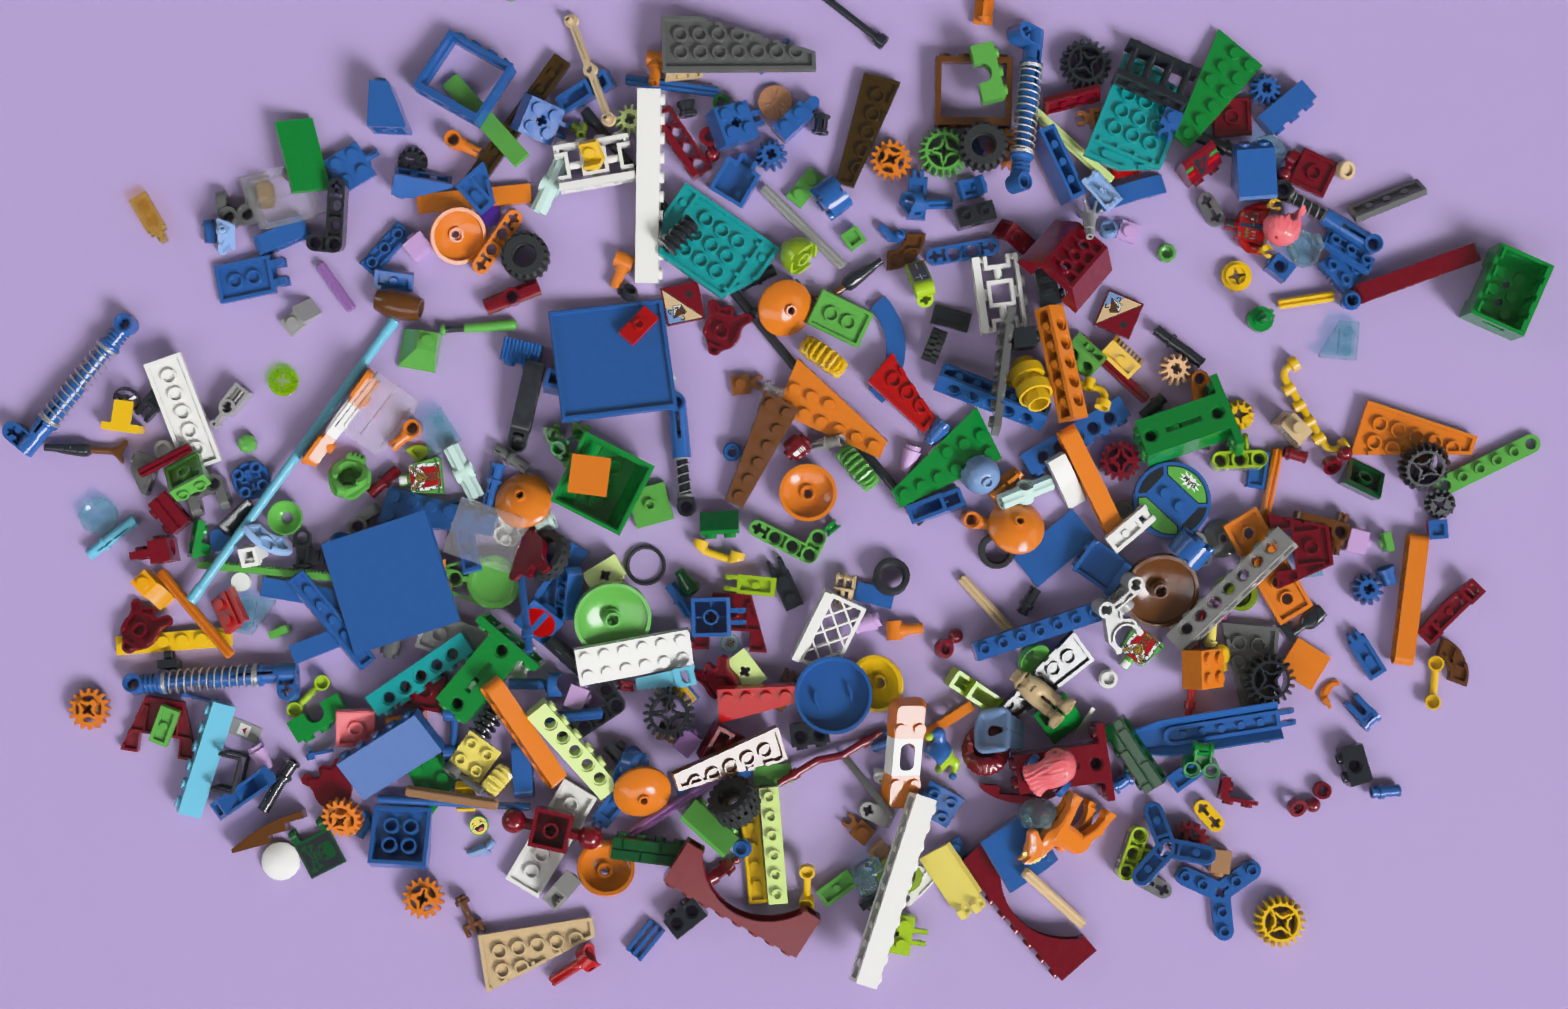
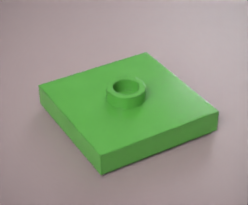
(652, 506)

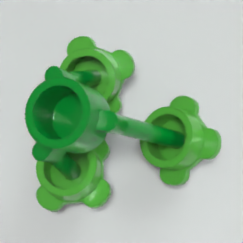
(559, 446)

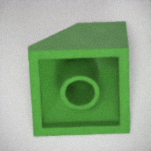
(420, 350)

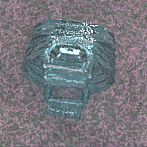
(1305, 249)
(865, 874)

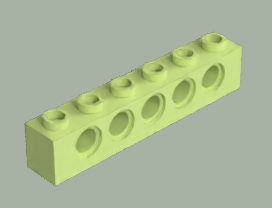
(543, 709)
(773, 844)

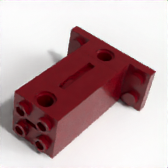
(1083, 754)

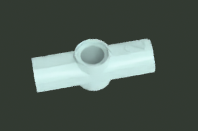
(549, 187)
(464, 472)
(1025, 492)

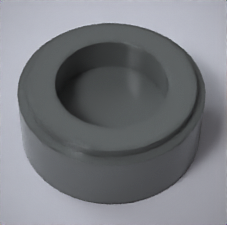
(1124, 509)

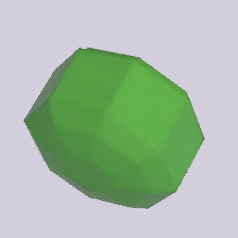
(1166, 253)
(247, 443)

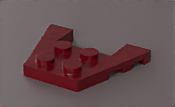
(1313, 548)
(752, 623)
(145, 721)

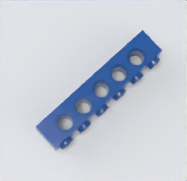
(977, 392)
(1119, 414)

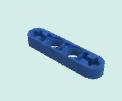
(962, 254)

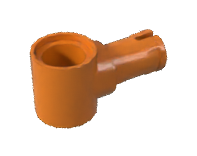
(654, 65)
(462, 144)
(622, 265)
(1198, 389)
(405, 435)
(978, 520)
(897, 629)

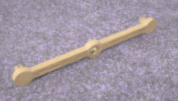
(608, 118)

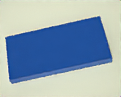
(1059, 545)

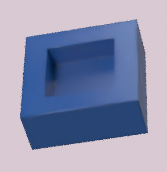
(1437, 529)
(958, 846)

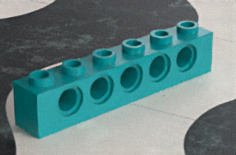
(378, 698)

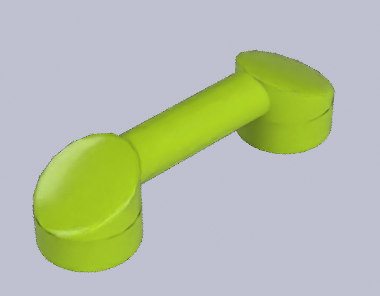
(295, 708)

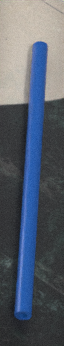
(417, 801)

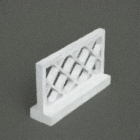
(814, 622)

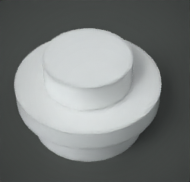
(1107, 678)

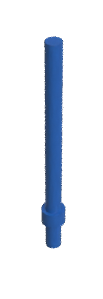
(527, 632)

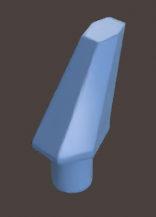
(482, 849)

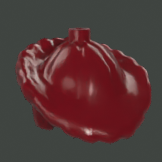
(983, 763)

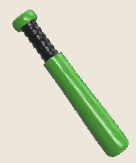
(486, 326)

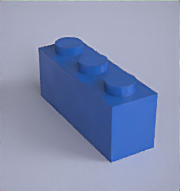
(1286, 109)

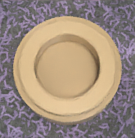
(1345, 170)

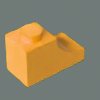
(152, 588)

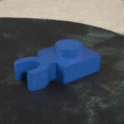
(1169, 122)

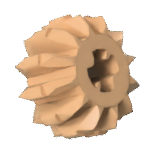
(1168, 372)

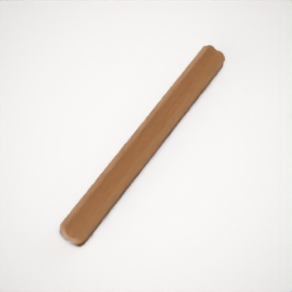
(452, 797)

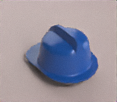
(630, 758)

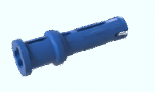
(494, 481)

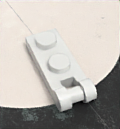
(1129, 528)

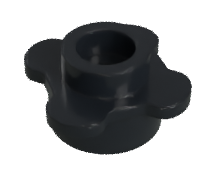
(628, 292)

